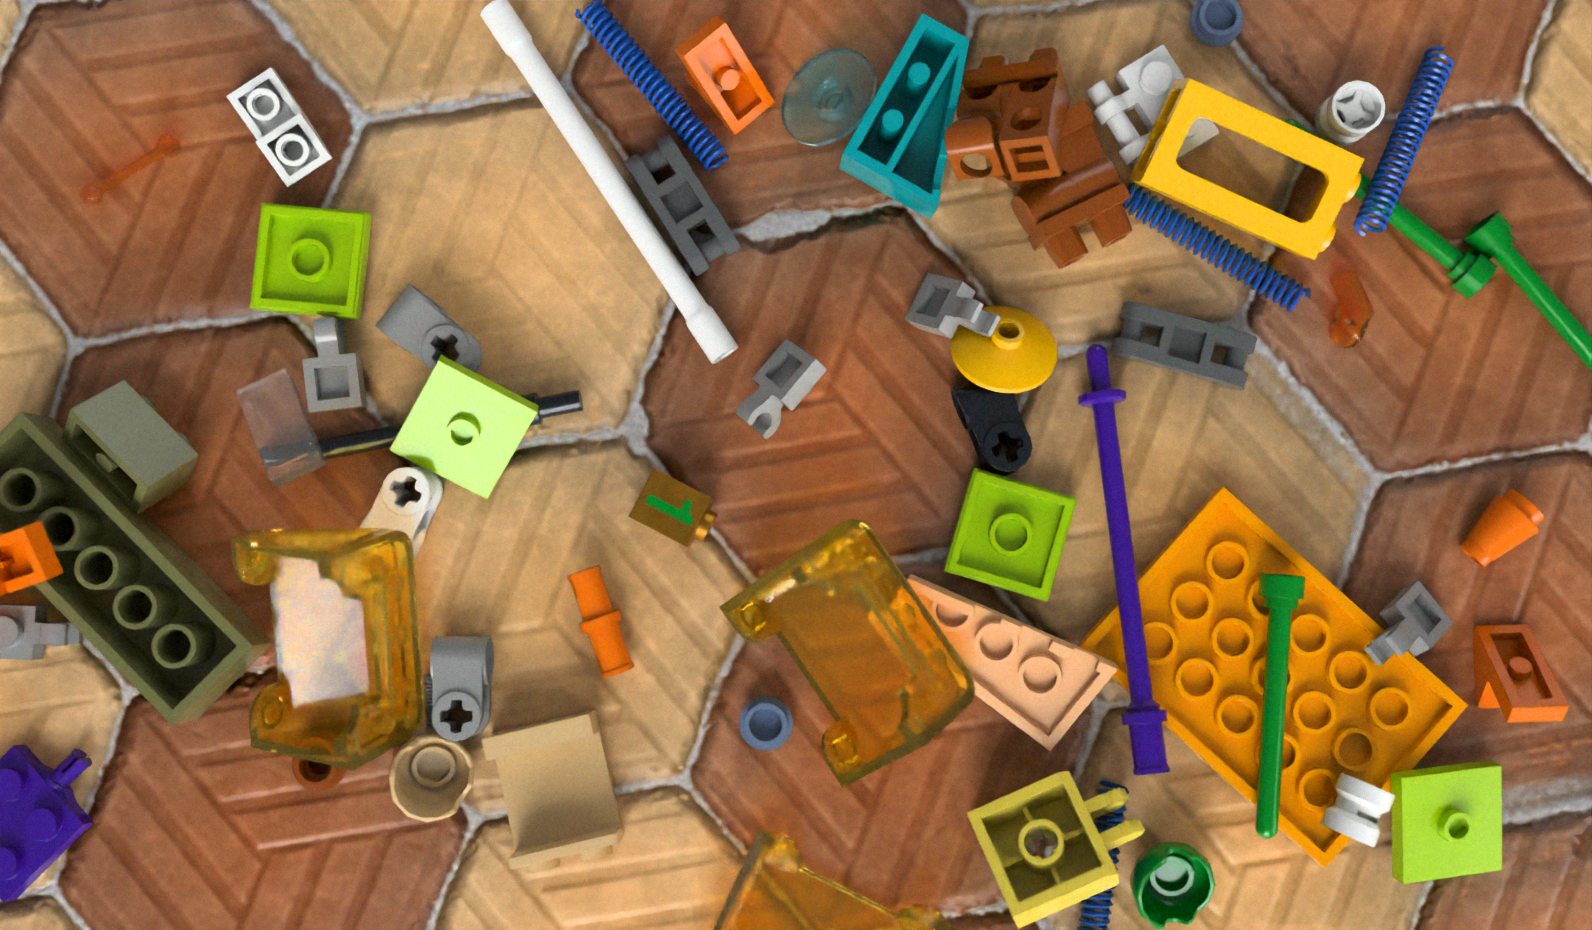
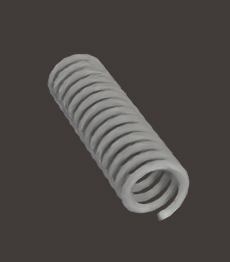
(428, 698)

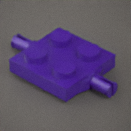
(36, 816)

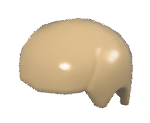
(430, 776)

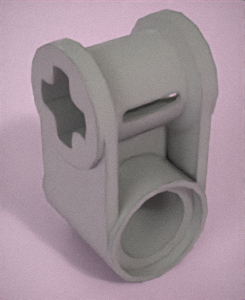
(426, 330)
(461, 674)

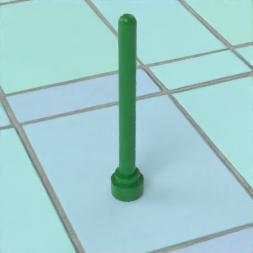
(1495, 241)
(1465, 269)
(1281, 596)

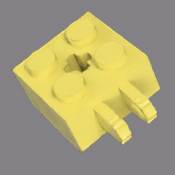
(1057, 814)

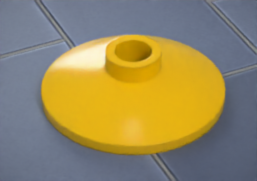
(1011, 360)

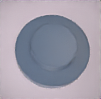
(1216, 22)
(766, 723)

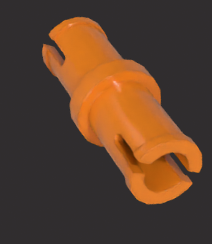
(600, 621)

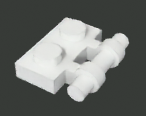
(1145, 90)

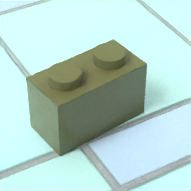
(130, 446)

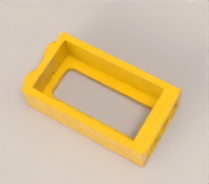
(1159, 171)

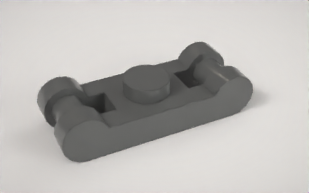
(682, 204)
(1184, 345)

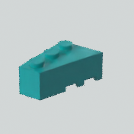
(904, 129)

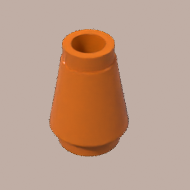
(1501, 527)

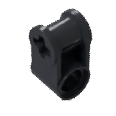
(986, 418)

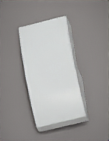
(279, 127)

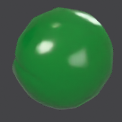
(1171, 883)

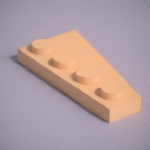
(1016, 667)

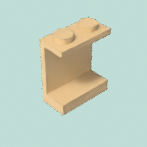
(556, 790)

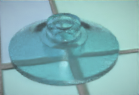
(828, 97)

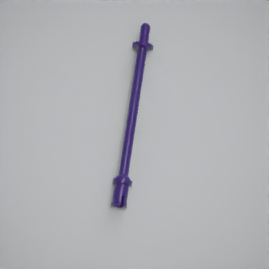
(1143, 712)

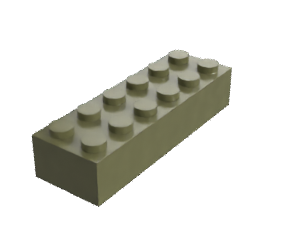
(124, 577)

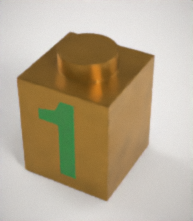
(674, 509)

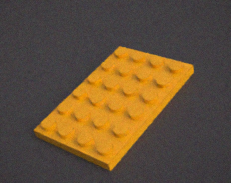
(1209, 671)

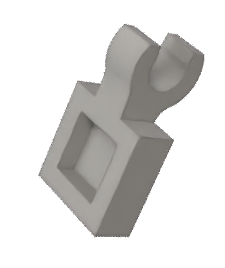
(945, 305)
(333, 378)
(781, 381)
(1413, 623)
(27, 631)

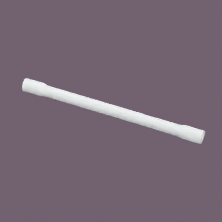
(519, 45)

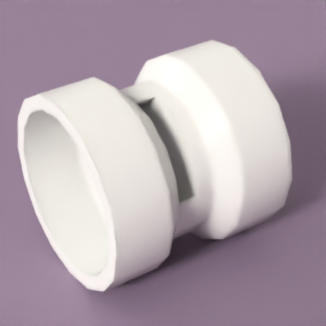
(1360, 107)
(1357, 809)

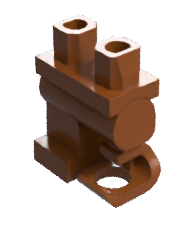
(1022, 104)
(1082, 196)

